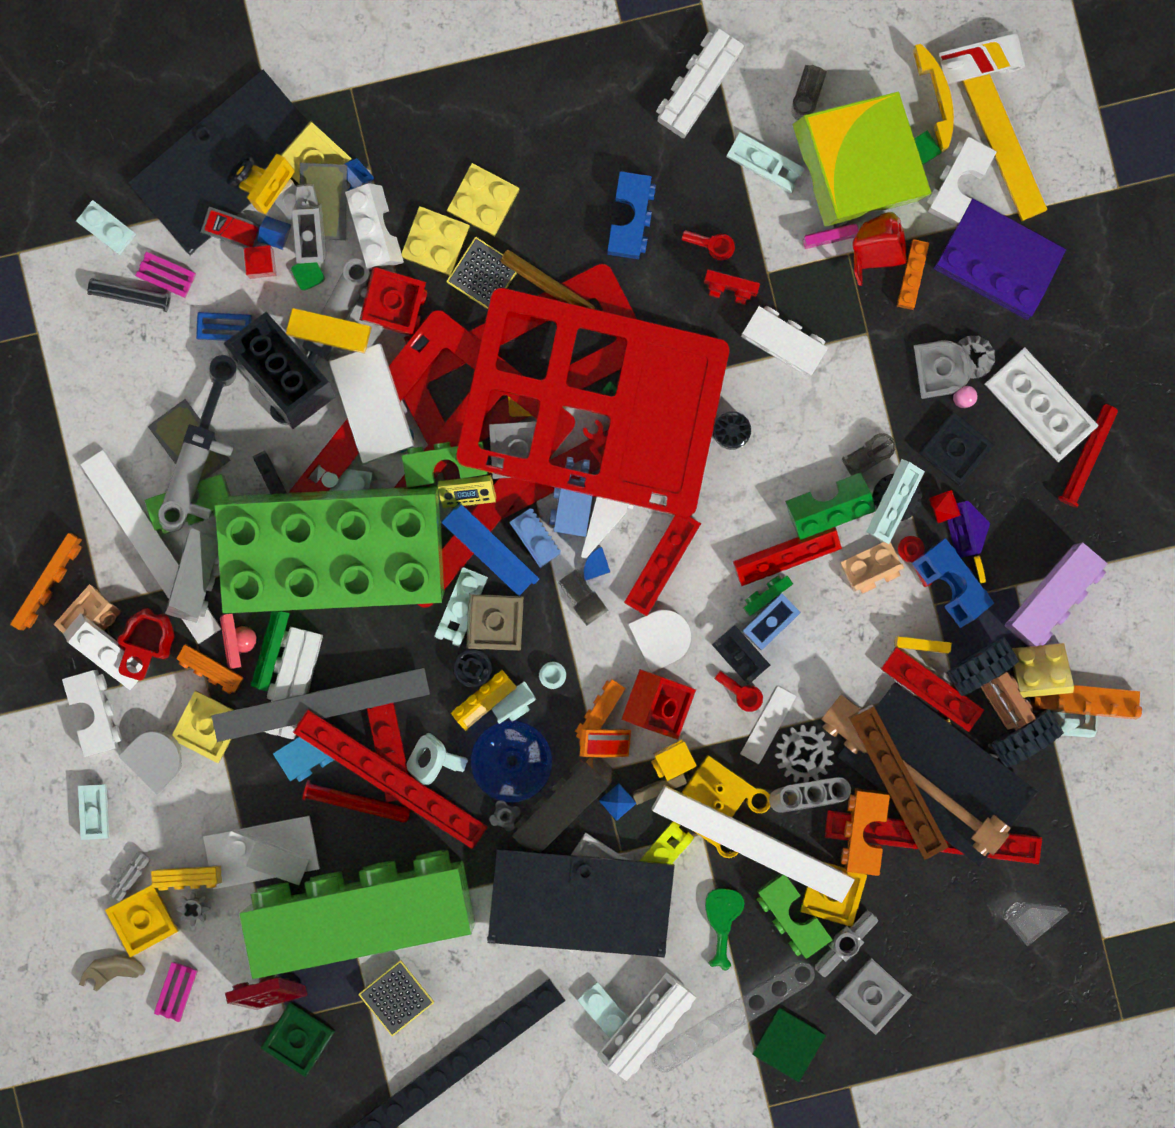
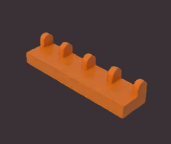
(1092, 701)

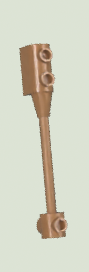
(988, 835)

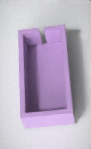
(1056, 594)

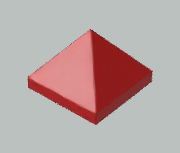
(944, 506)

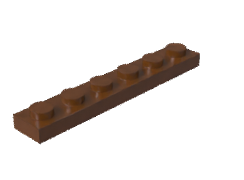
(898, 782)

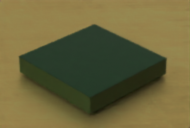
(297, 1039)
(788, 1044)

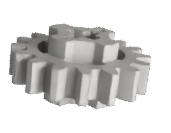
(809, 765)

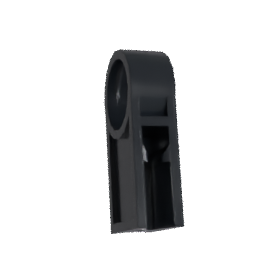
(268, 473)

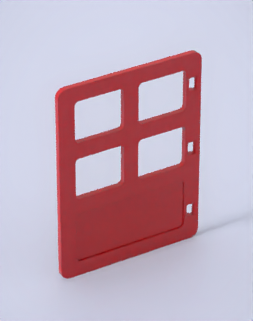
(657, 417)

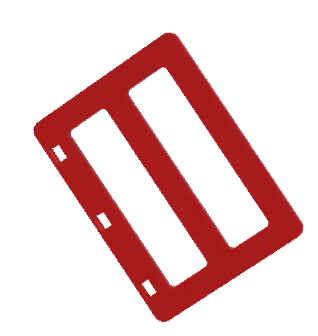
(594, 283)
(406, 371)

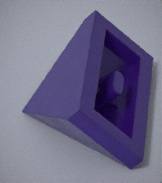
(968, 530)

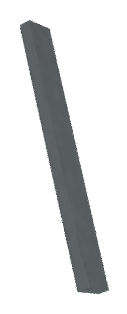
(322, 703)

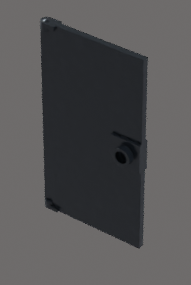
(195, 168)
(951, 764)
(580, 903)

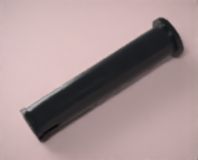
(129, 294)

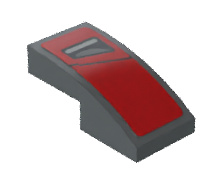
(230, 228)

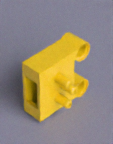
(722, 791)

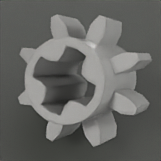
(200, 910)

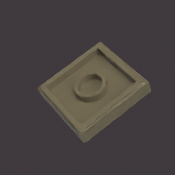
(494, 622)
(654, 789)

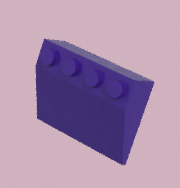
(1000, 259)

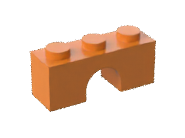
(865, 808)

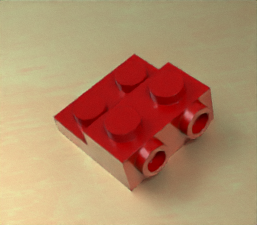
(393, 301)

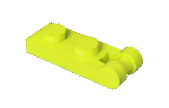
(662, 851)

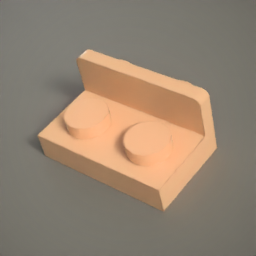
(872, 566)
(92, 606)

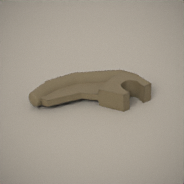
(109, 967)

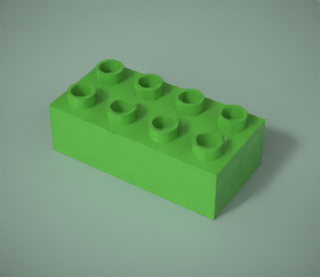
(330, 549)
(356, 918)

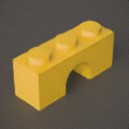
(673, 760)

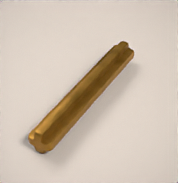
(542, 280)

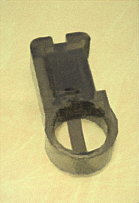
(865, 457)

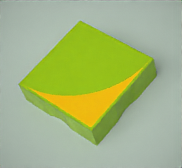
(861, 158)

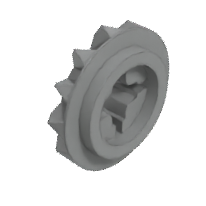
(980, 345)

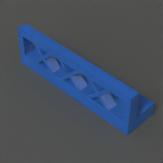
(489, 549)

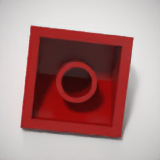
(658, 704)

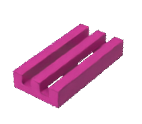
(830, 236)
(145, 266)
(168, 1013)

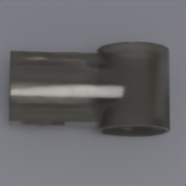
(808, 90)
(585, 602)

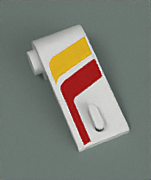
(983, 58)

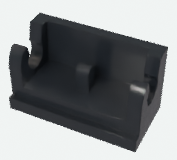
(741, 654)

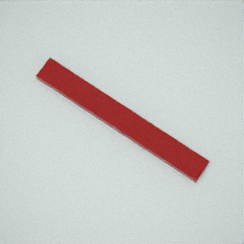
(389, 779)
(895, 833)

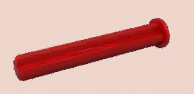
(1088, 456)
(356, 802)

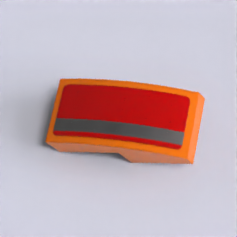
(605, 743)

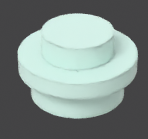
(552, 675)

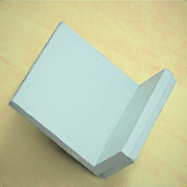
(514, 704)

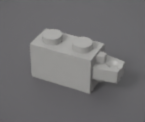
(308, 226)

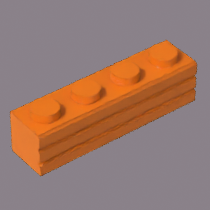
(913, 274)
(210, 668)
(603, 706)

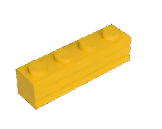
(483, 700)
(183, 877)

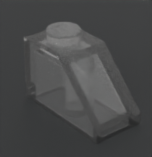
(1033, 919)

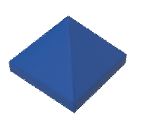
(617, 801)

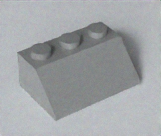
(193, 577)

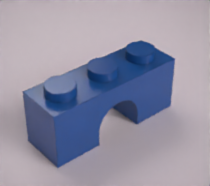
(628, 239)
(968, 596)

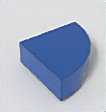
(596, 565)

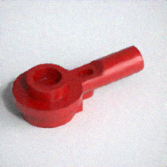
(720, 246)
(910, 549)
(748, 697)

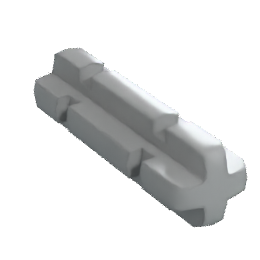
(129, 876)

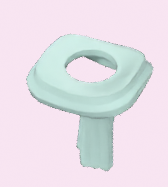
(1069, 726)
(439, 758)

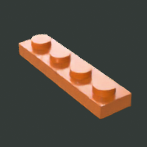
(41, 591)

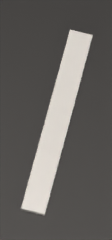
(142, 534)
(752, 843)

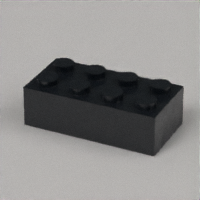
(279, 370)

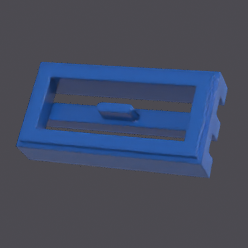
(224, 316)

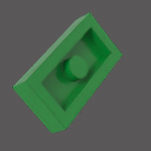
(757, 600)

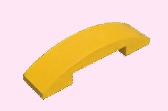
(927, 64)

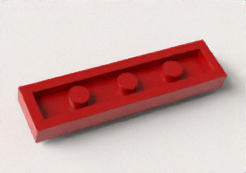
(785, 556)
(662, 564)
(932, 689)
(387, 737)

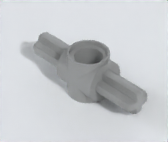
(835, 954)

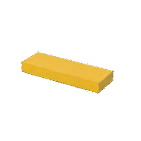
(328, 330)

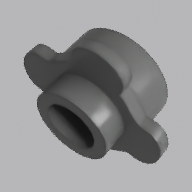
(507, 823)

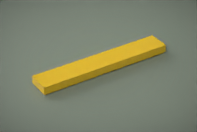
(1004, 141)

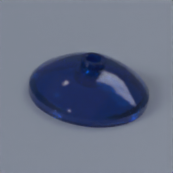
(497, 776)

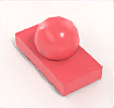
(236, 640)

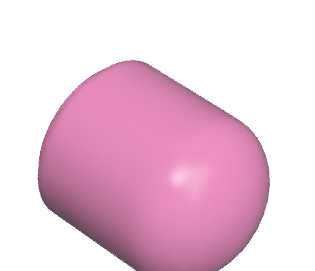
(965, 397)

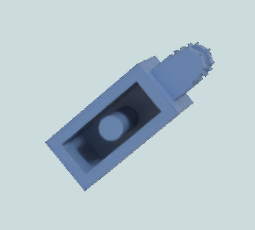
(572, 508)

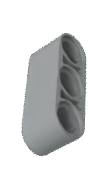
(821, 793)

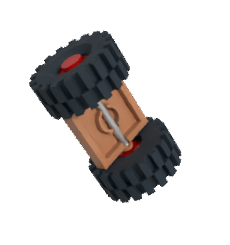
(1028, 731)

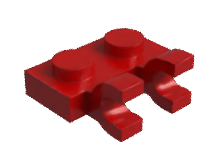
(719, 282)

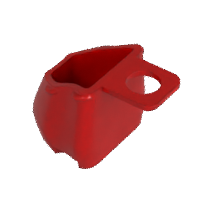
(879, 244)
(145, 637)

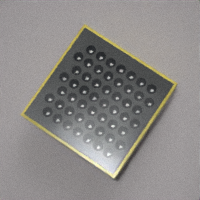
(481, 273)
(396, 998)

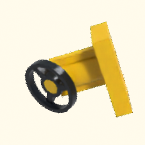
(260, 183)

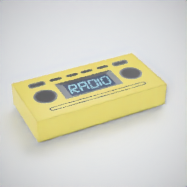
(466, 491)

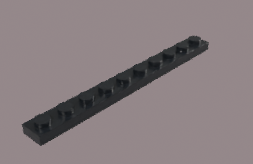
(464, 1058)

